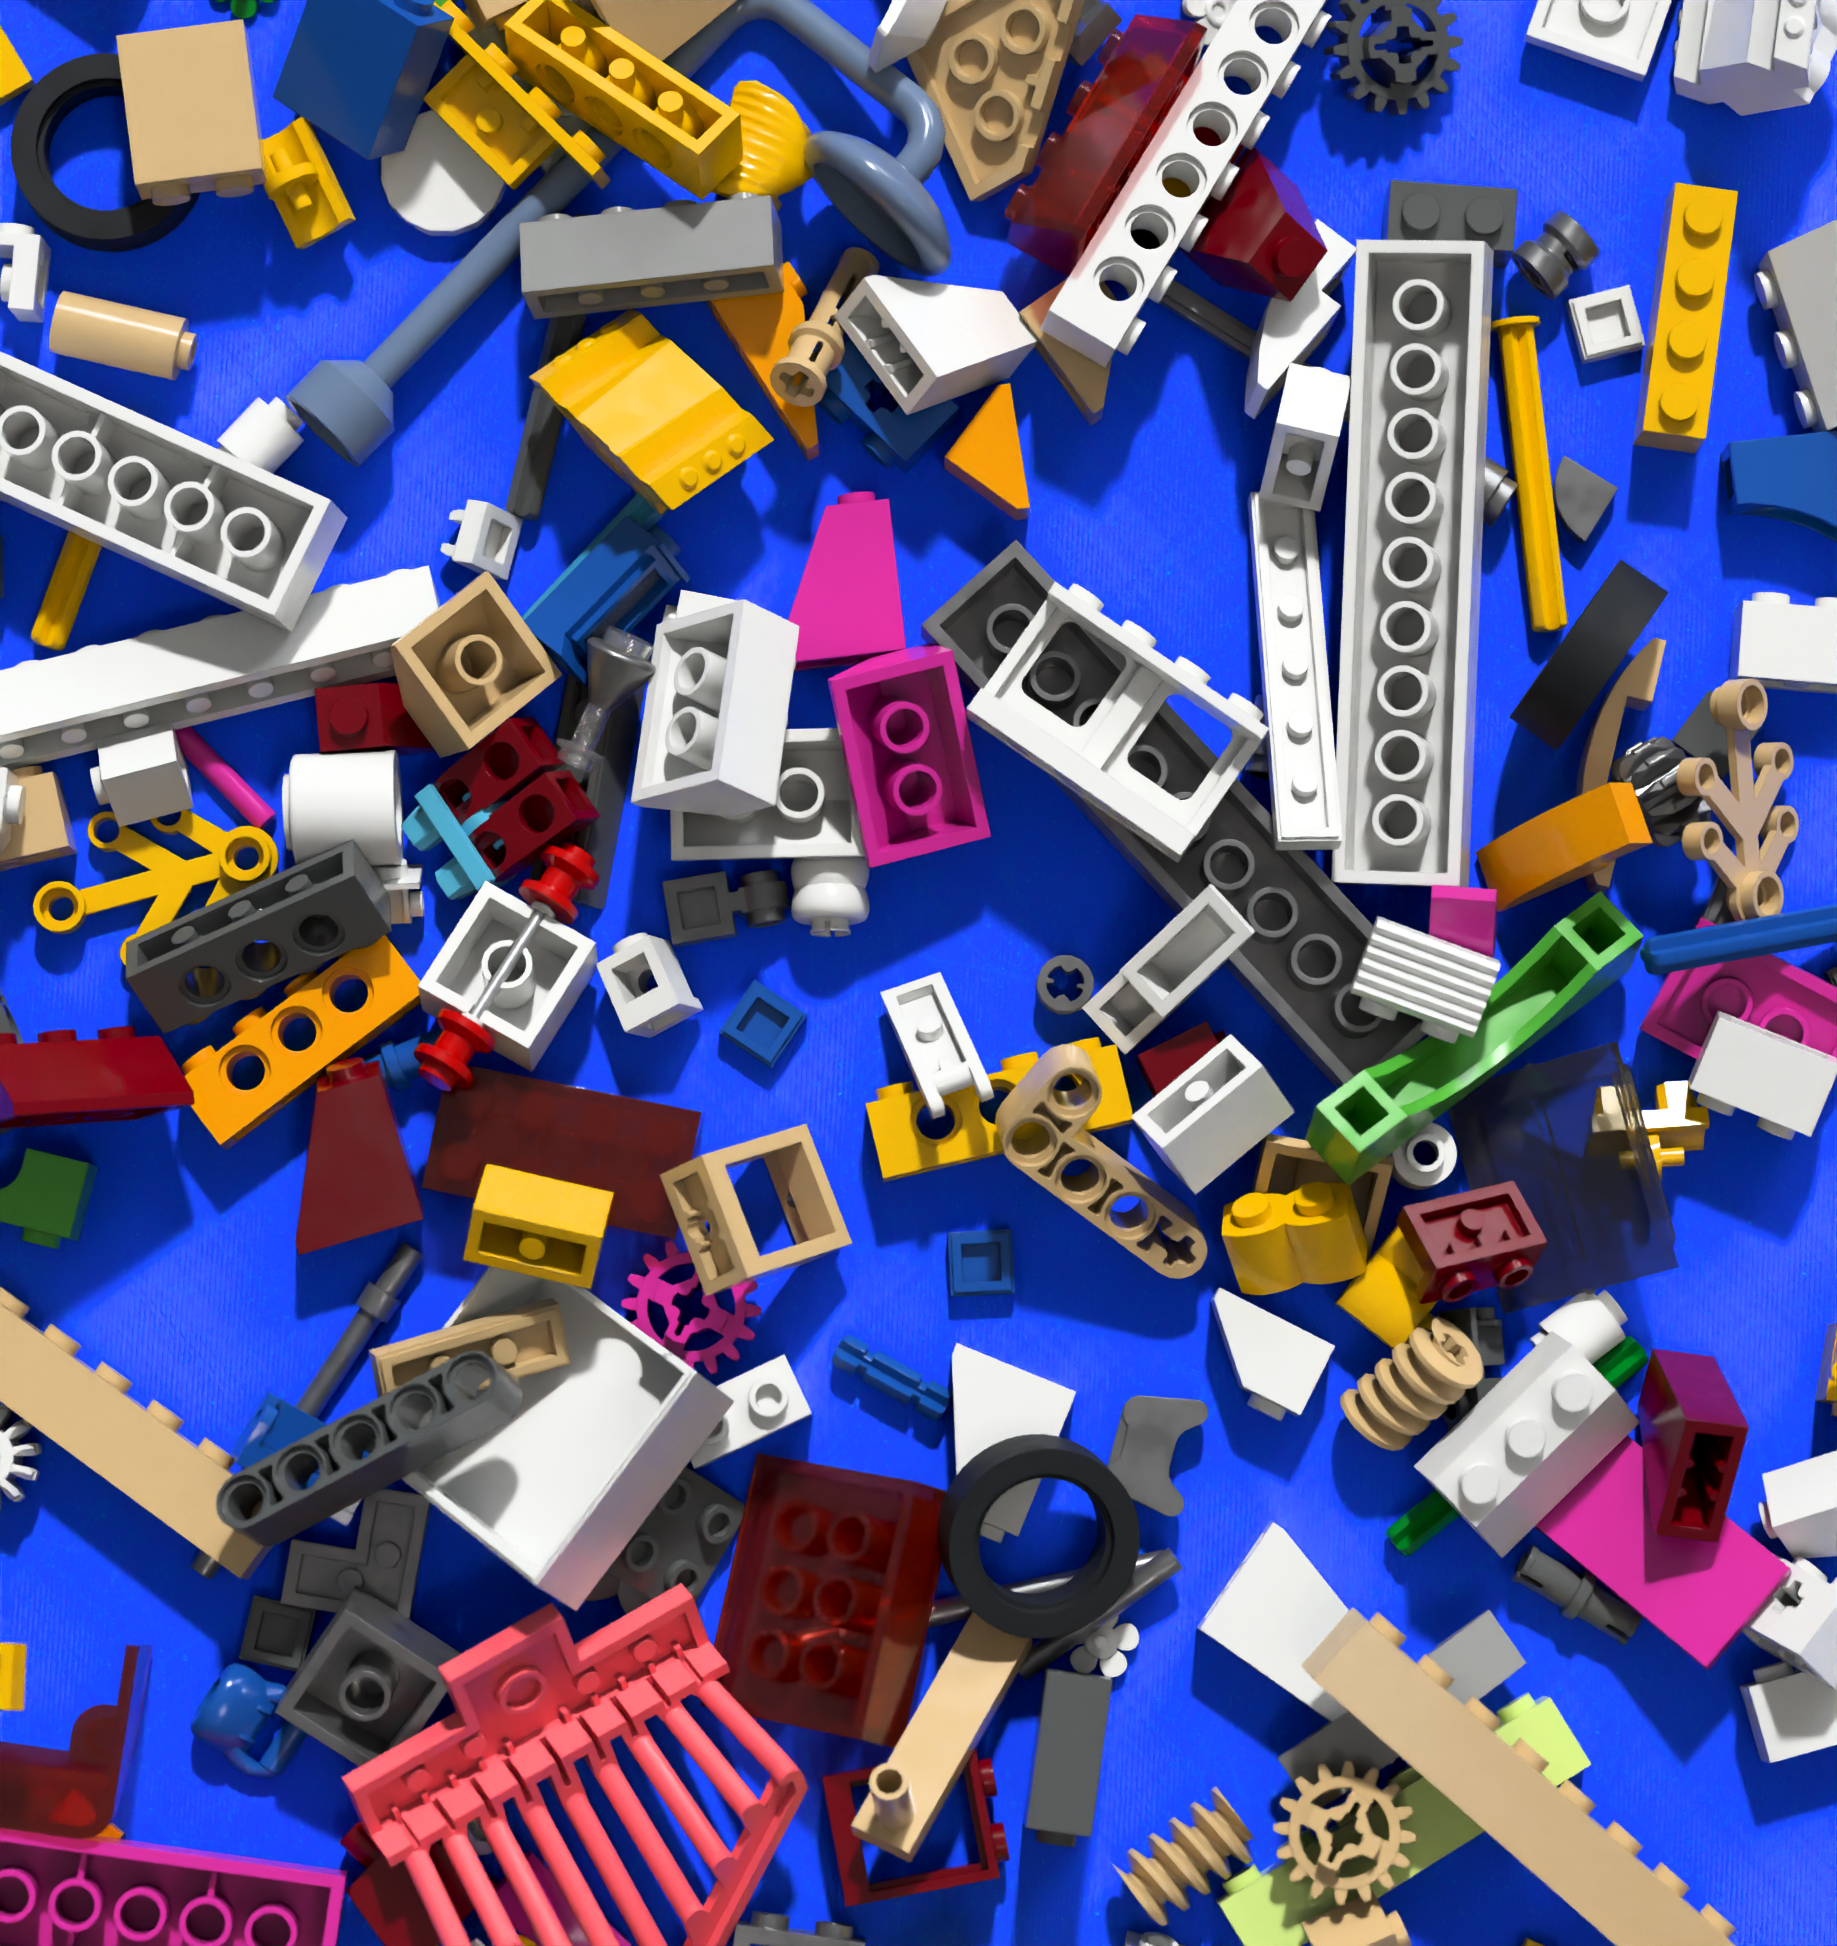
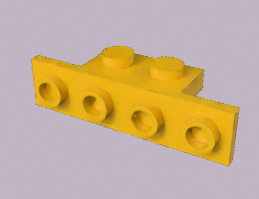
(498, 118)

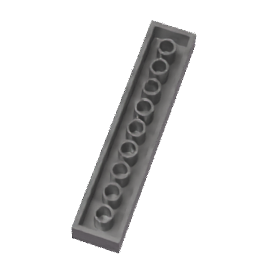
(1304, 926)

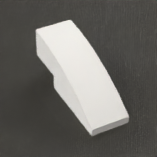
(1296, 328)
(1168, 969)

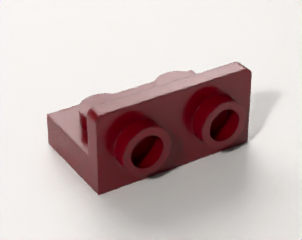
(1472, 1241)

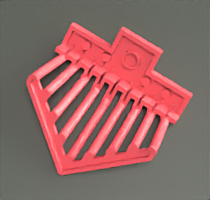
(529, 1711)

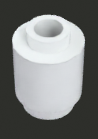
(263, 435)
(1420, 1177)
(1587, 1323)

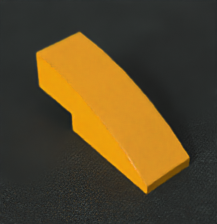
(1564, 844)

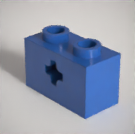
(887, 434)

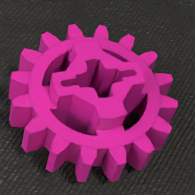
(717, 1320)

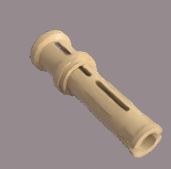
(852, 268)

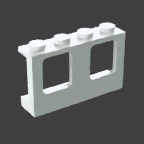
(1095, 755)

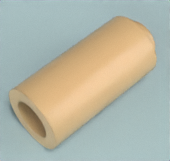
(122, 336)

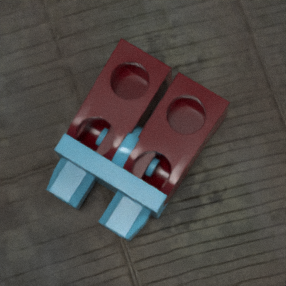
(499, 808)

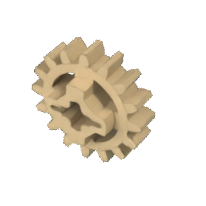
(1307, 1814)

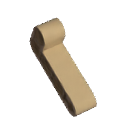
(1108, 1175)

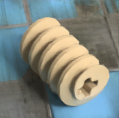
(1413, 1385)
(1187, 1857)

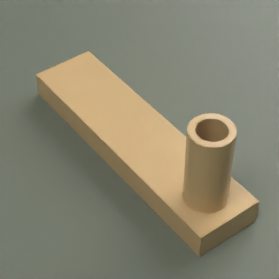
(940, 1738)

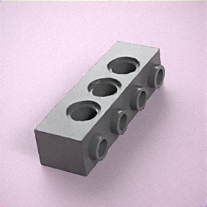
(277, 910)

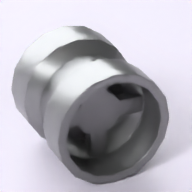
(1555, 255)

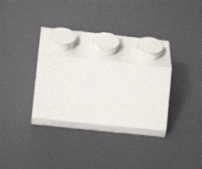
(1802, 291)
(716, 711)
(810, 814)
(1528, 1443)

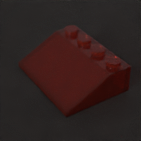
(821, 1556)

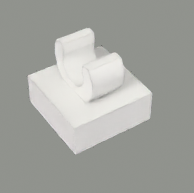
(484, 539)

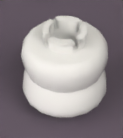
(830, 894)

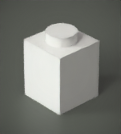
(142, 774)

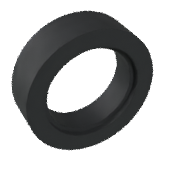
(31, 140)
(1589, 655)
(1091, 1589)

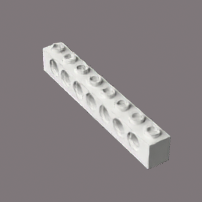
(1081, 312)

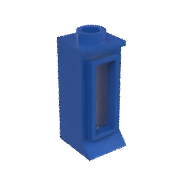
(608, 588)

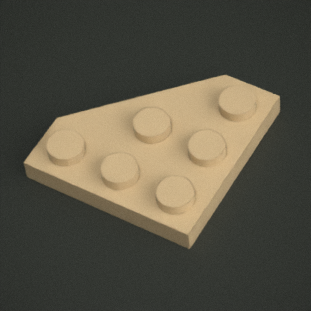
(995, 82)

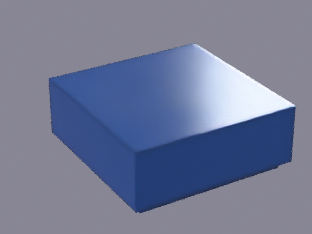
(763, 1024)
(981, 1263)

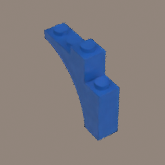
(1784, 479)

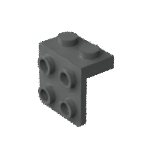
(680, 1538)

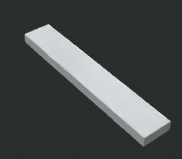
(1294, 676)

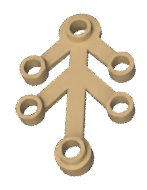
(1745, 811)

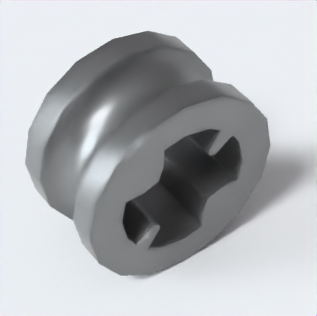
(1068, 965)

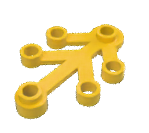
(169, 877)

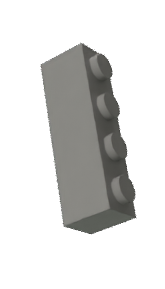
(651, 256)

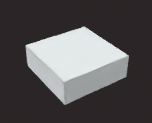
(1605, 324)

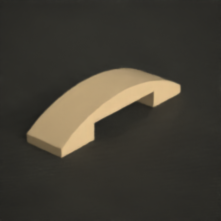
(1633, 690)

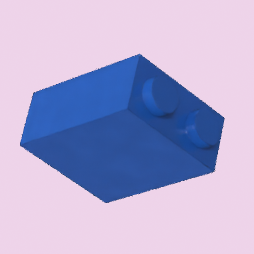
(363, 69)

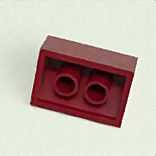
(88, 1079)

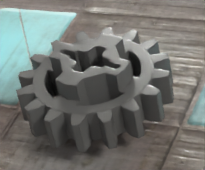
(1393, 70)

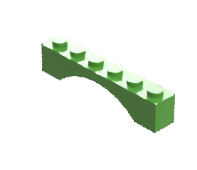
(1408, 1092)

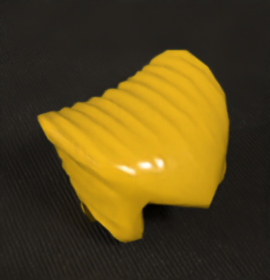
(770, 142)

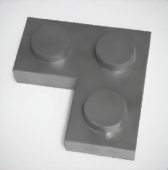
(382, 1564)

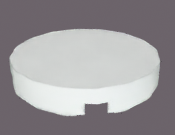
(439, 181)

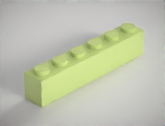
(1270, 1907)

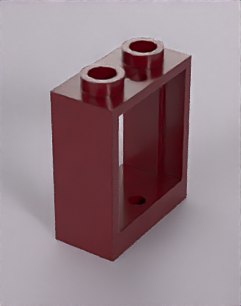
(849, 1850)

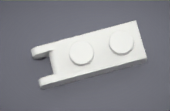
(935, 1041)

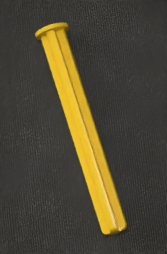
(1531, 472)

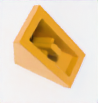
(990, 455)

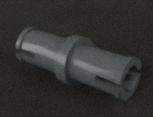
(1576, 1594)

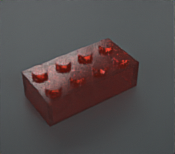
(564, 1136)

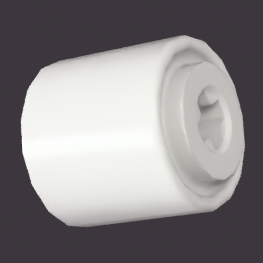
(343, 800)

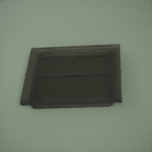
(1583, 1165)

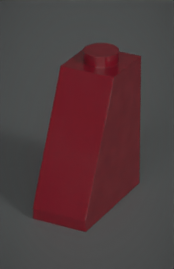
(1259, 233)
(355, 1161)
(1689, 1443)

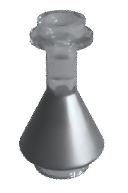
(615, 671)

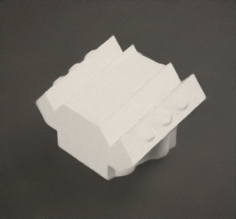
(1754, 52)

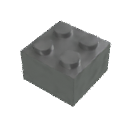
(367, 1680)

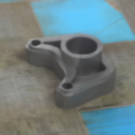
(1146, 1447)

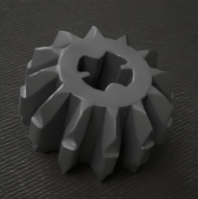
(1653, 773)

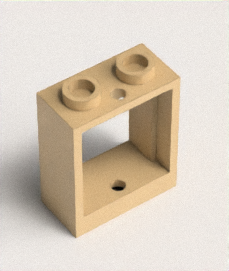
(727, 1253)

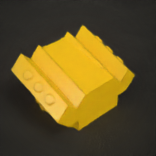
(650, 411)

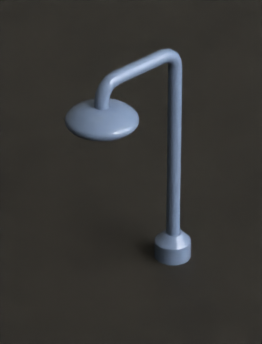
(877, 194)

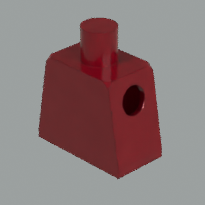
(390, 1898)

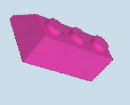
(908, 754)

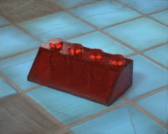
(1104, 139)

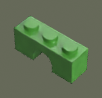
(48, 1198)

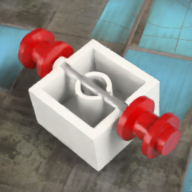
(509, 971)

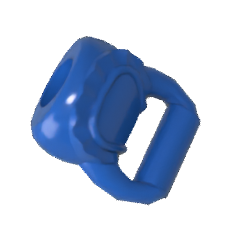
(235, 1715)

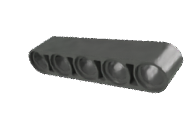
(397, 1453)

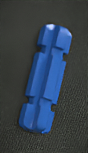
(891, 1377)

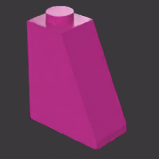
(849, 587)

